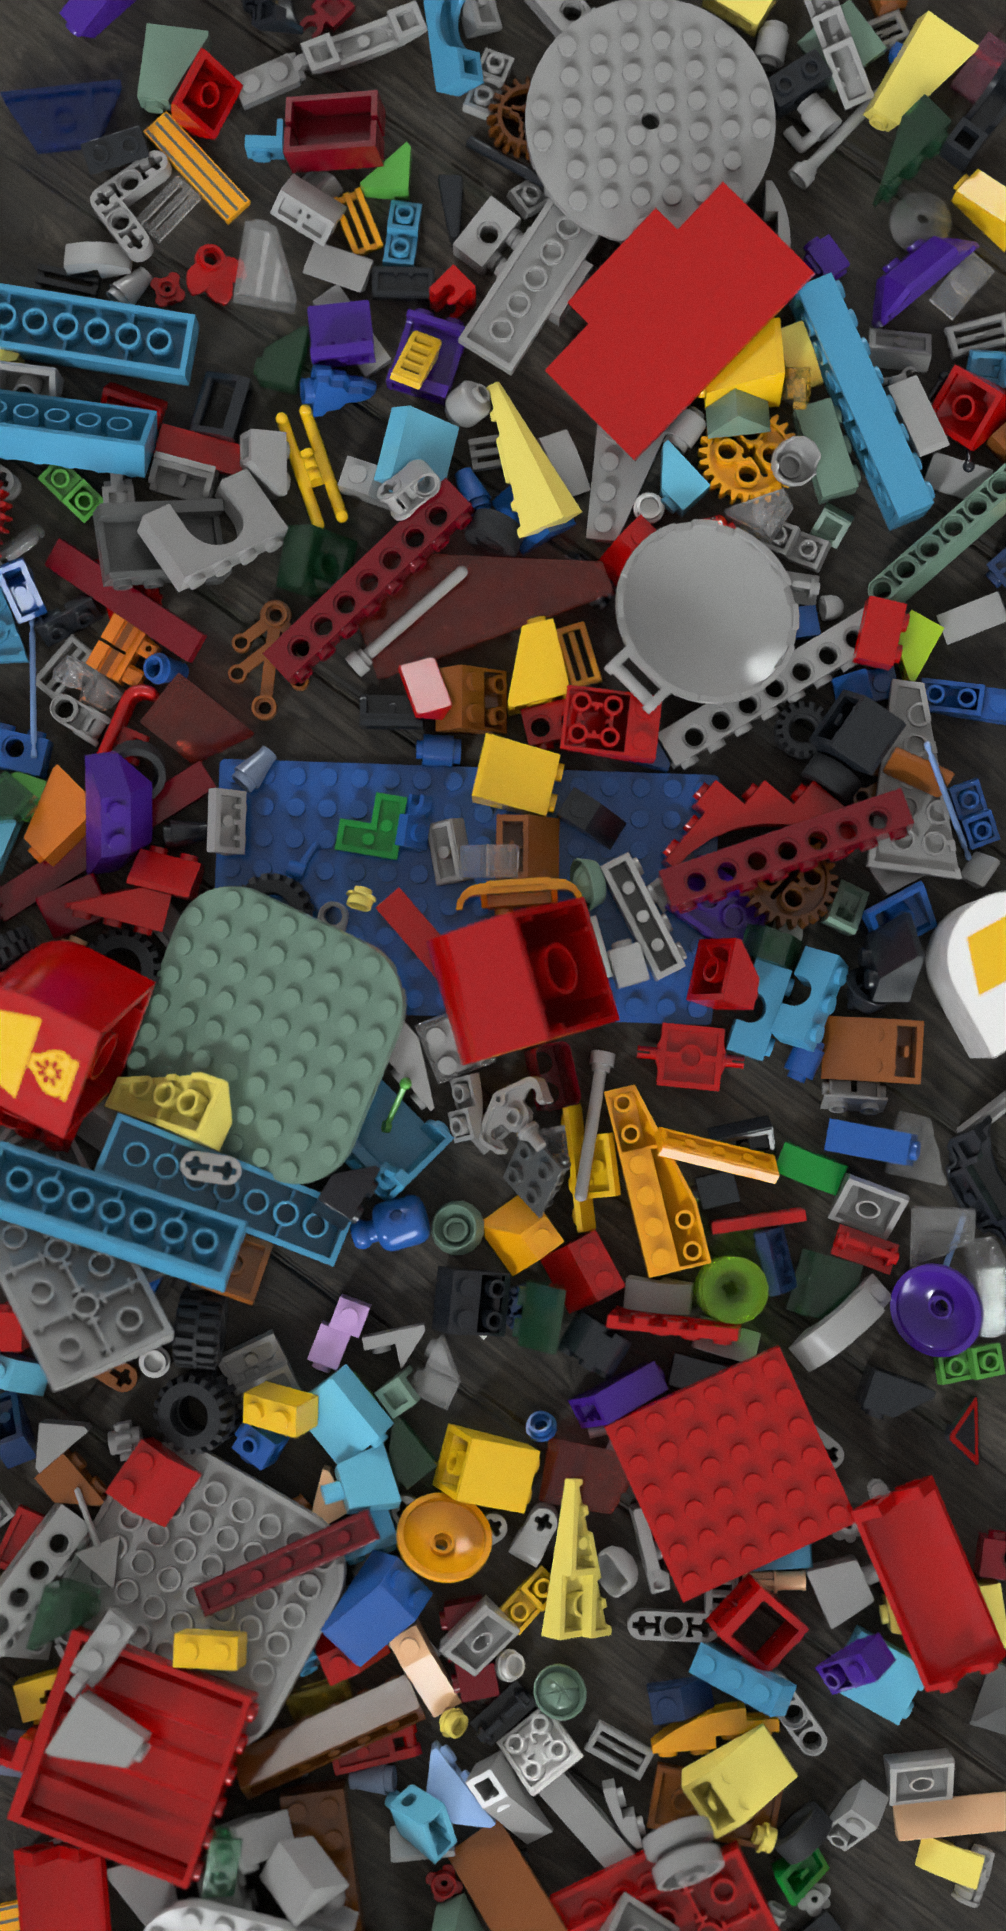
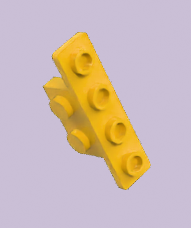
(604, 1171)

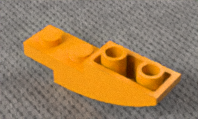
(700, 1731)

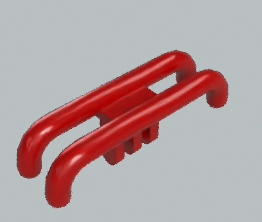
(117, 730)

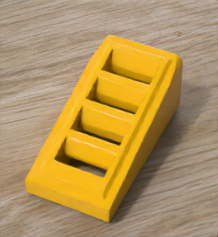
(417, 356)

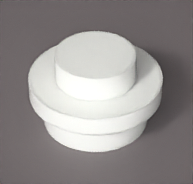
(649, 506)
(155, 1363)
(509, 1665)

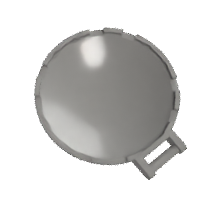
(703, 615)

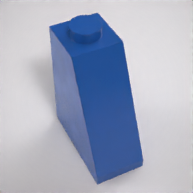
(872, 1142)

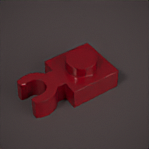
(328, 13)

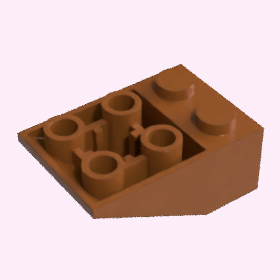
(873, 1050)

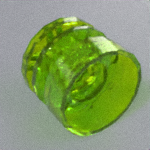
(749, 1295)

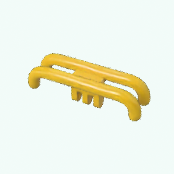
(312, 467)

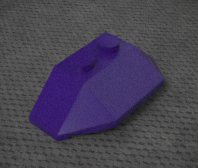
(916, 273)
(115, 812)

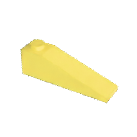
(186, 1105)

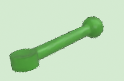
(405, 1083)

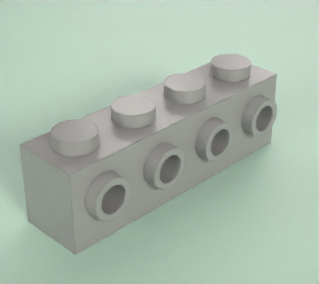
(642, 917)

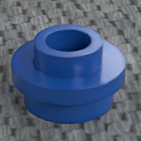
(540, 1419)

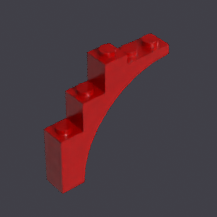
(763, 807)

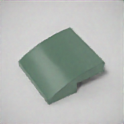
(866, 40)

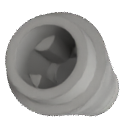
(130, 287)

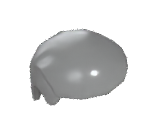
(795, 461)
(617, 1570)

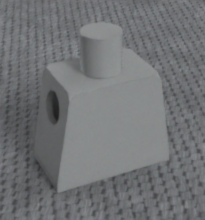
(842, 1587)

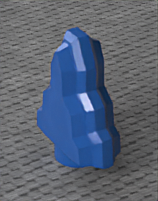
(332, 389)

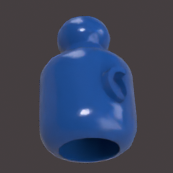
(394, 1224)

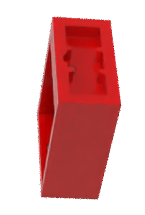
(729, 1617)

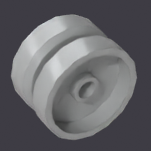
(683, 1853)

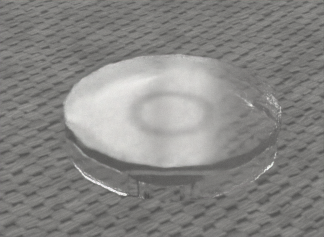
(21, 542)

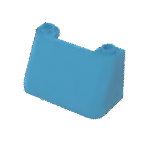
(403, 1150)

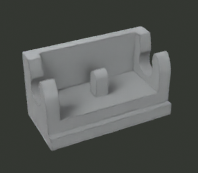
(308, 209)
(182, 477)

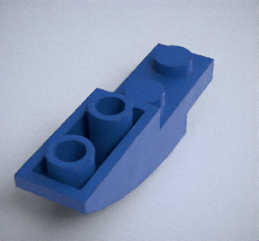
(966, 700)

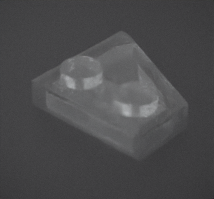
(928, 1165)
(939, 1231)

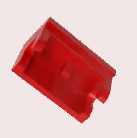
(452, 289)

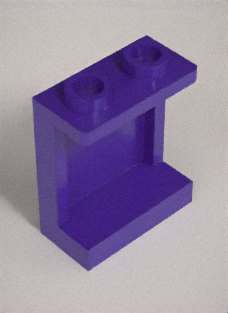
(442, 376)

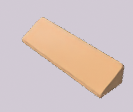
(951, 1817)

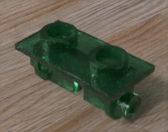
(222, 1864)

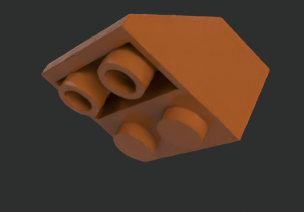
(476, 699)
(536, 840)

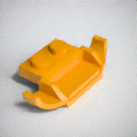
(512, 894)

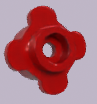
(167, 298)
(445, 1892)

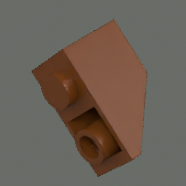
(68, 1473)

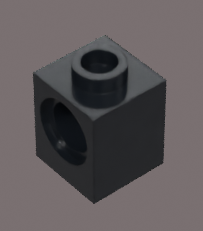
(715, 1189)

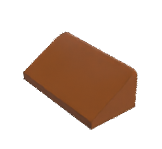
(915, 771)

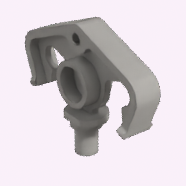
(509, 1109)

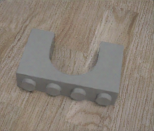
(191, 561)

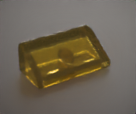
(316, 1697)

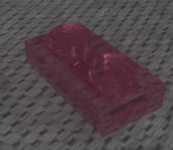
(980, 68)

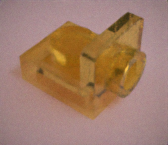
(797, 386)

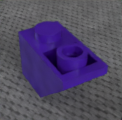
(856, 1664)

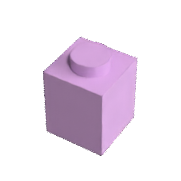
(350, 1315)
(328, 1348)

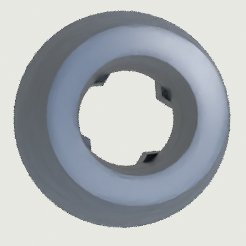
(254, 769)
(376, 1779)

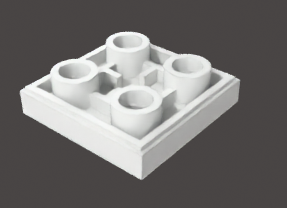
(539, 1750)

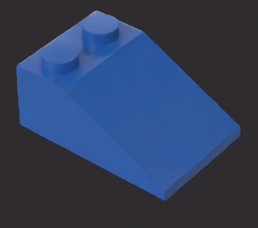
(376, 1607)

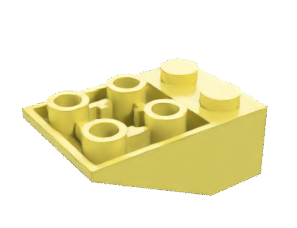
(737, 1779)

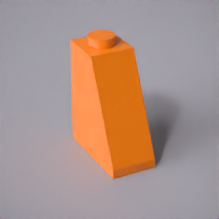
(58, 819)

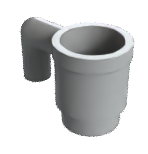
(818, 118)

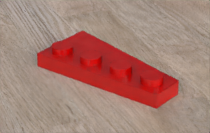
(665, 1324)

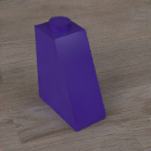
(92, 16)
(618, 1395)

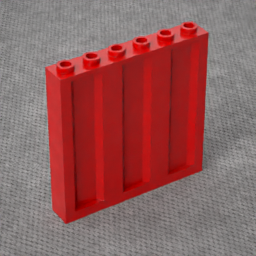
(156, 1810)

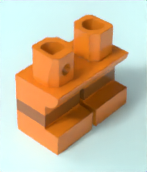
(130, 641)

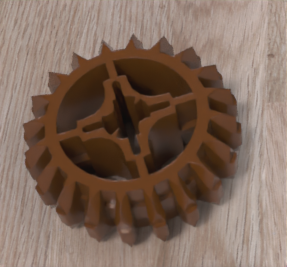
(515, 115)

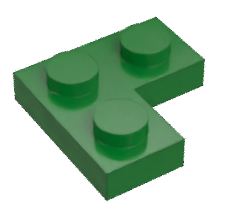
(377, 837)

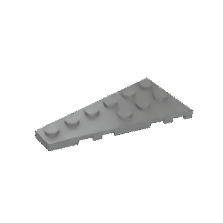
(615, 486)
(930, 842)

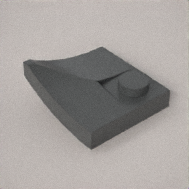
(990, 1703)

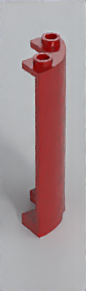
(929, 1584)
(61, 1888)

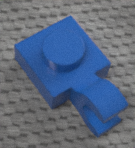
(413, 827)

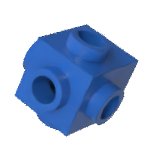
(259, 1445)

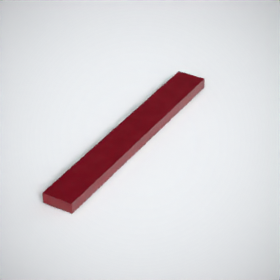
(42, 878)

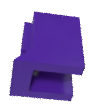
(825, 257)

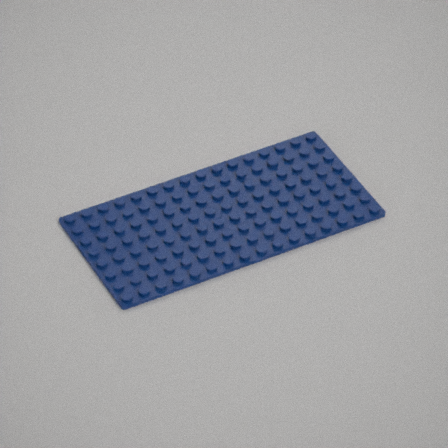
(306, 800)

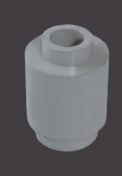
(772, 45)
(686, 429)

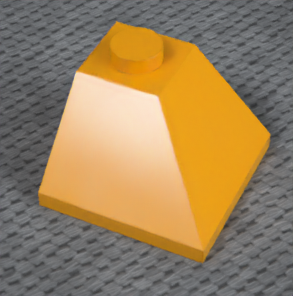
(520, 1235)

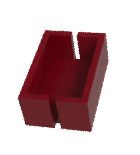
(334, 131)

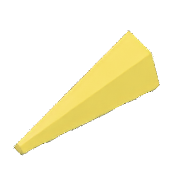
(537, 488)
(573, 1592)

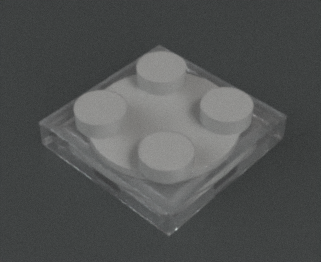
(442, 1051)

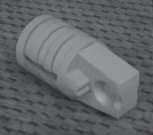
(971, 1896)

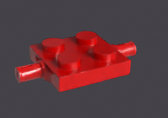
(690, 1056)

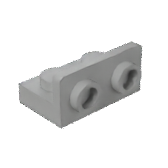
(226, 821)

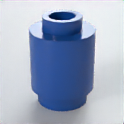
(438, 750)
(804, 1063)

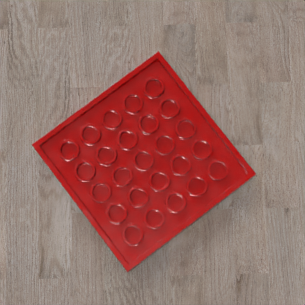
(730, 1473)

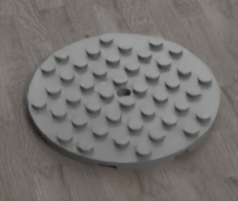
(635, 63)

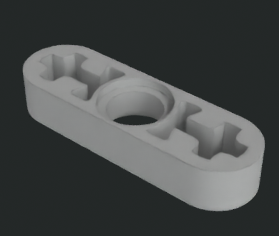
(681, 1636)

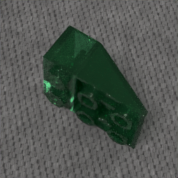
(917, 137)

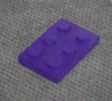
(723, 918)

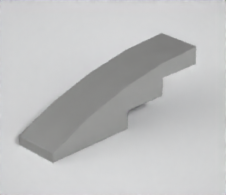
(840, 51)

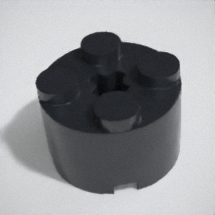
(594, 1345)

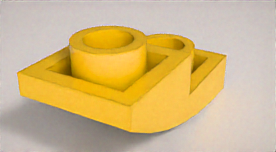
(528, 1599)

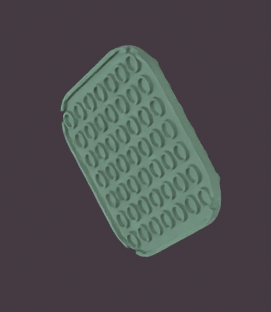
(281, 1014)

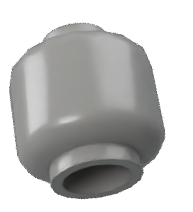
(467, 404)

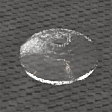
(904, 222)

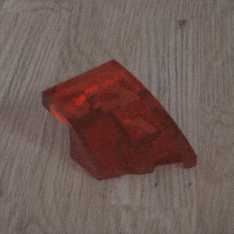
(193, 722)
(597, 1467)

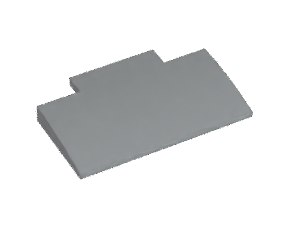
(76, 1302)

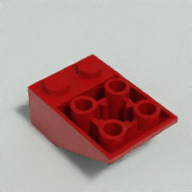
(609, 725)

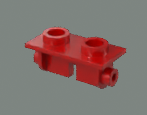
(865, 1249)

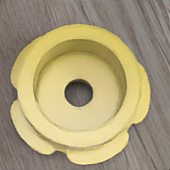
(360, 898)
(453, 1723)
(764, 1838)

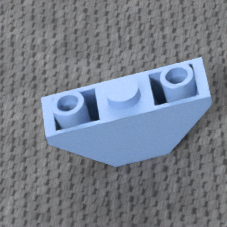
(448, 1785)

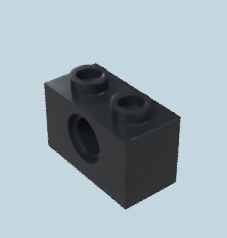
(798, 82)

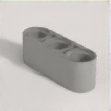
(803, 1723)

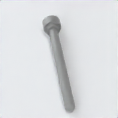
(804, 172)
(362, 658)
(601, 1064)

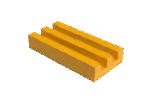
(348, 199)
(585, 681)

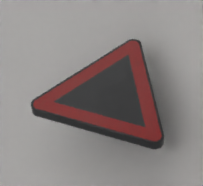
(964, 1432)

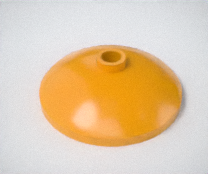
(445, 1522)

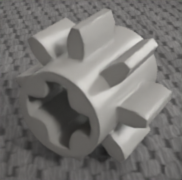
(124, 1439)

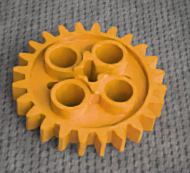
(726, 471)

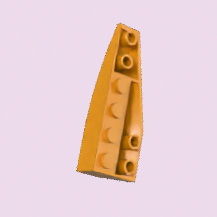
(657, 1192)

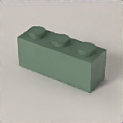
(835, 472)

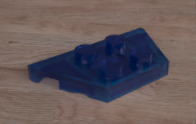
(63, 114)

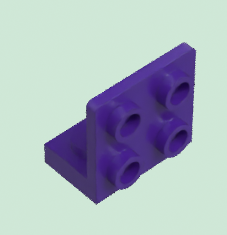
(341, 334)

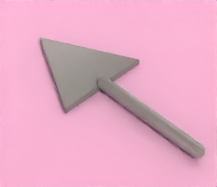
(102, 1555)

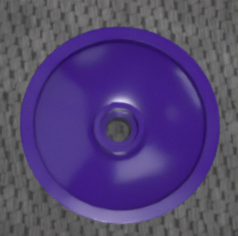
(925, 1321)

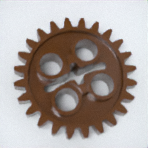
(809, 899)

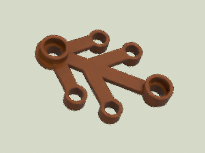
(268, 676)

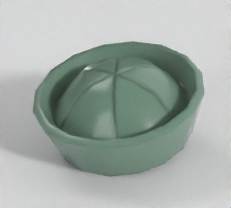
(589, 880)
(457, 1227)
(560, 1692)

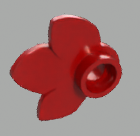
(214, 279)

